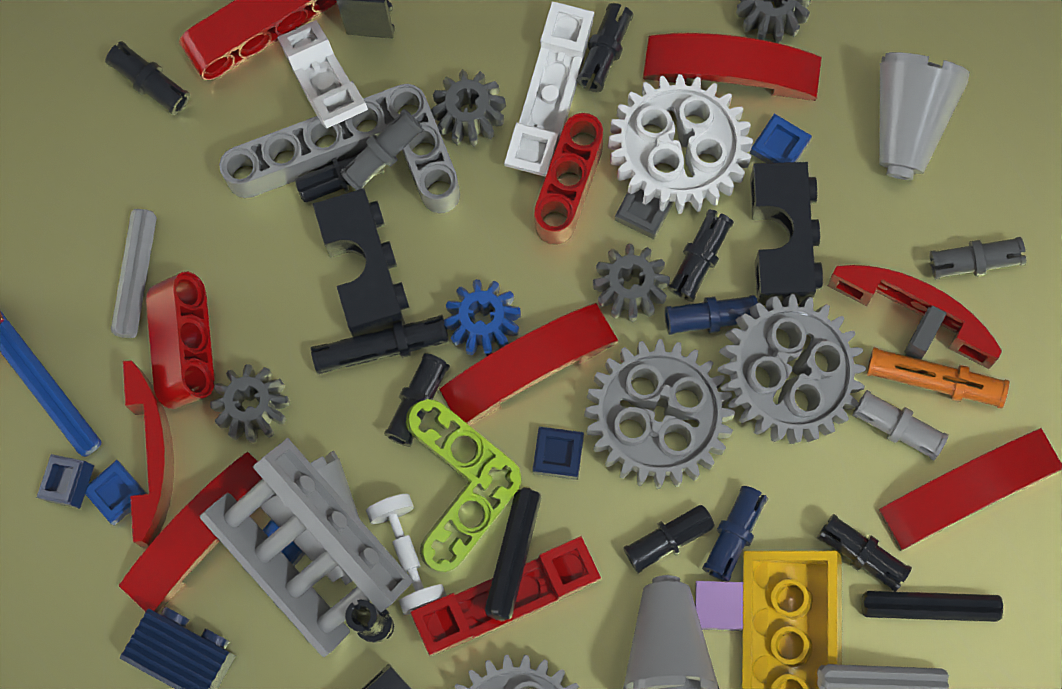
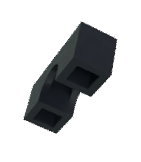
(785, 196)
(350, 226)

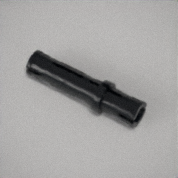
(390, 342)
(369, 621)

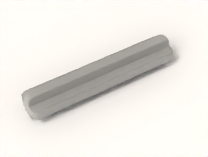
(133, 273)
(880, 677)

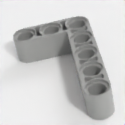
(349, 141)

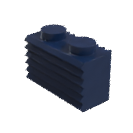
(177, 655)

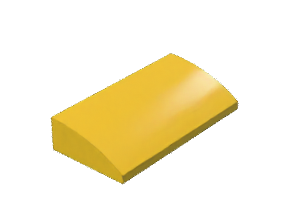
(790, 617)

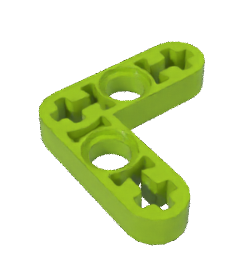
(474, 471)

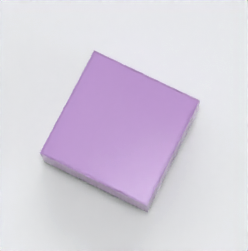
(719, 605)

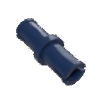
(707, 315)
(735, 533)

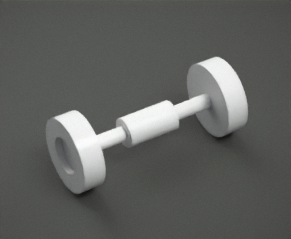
(389, 510)

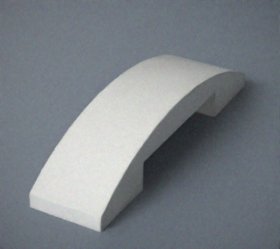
(321, 75)
(550, 89)

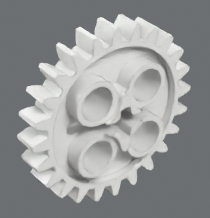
(641, 150)

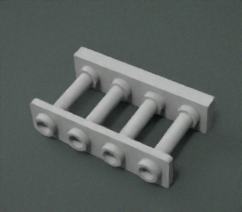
(331, 523)

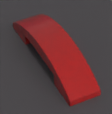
(733, 61)
(971, 336)
(527, 362)
(970, 488)
(150, 509)
(185, 540)
(544, 582)

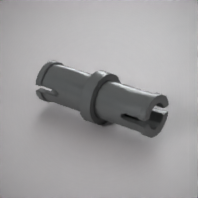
(382, 150)
(977, 258)

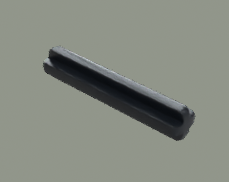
(513, 554)
(932, 606)

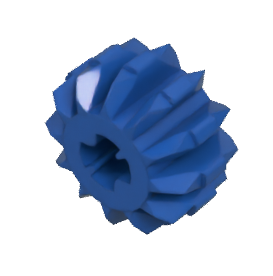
(486, 303)

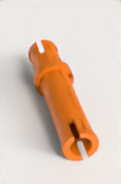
(991, 391)

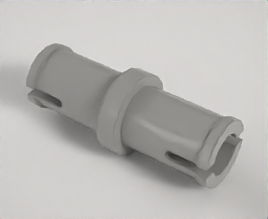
(900, 425)

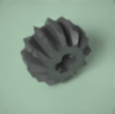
(772, 20)
(468, 123)
(639, 296)
(248, 388)

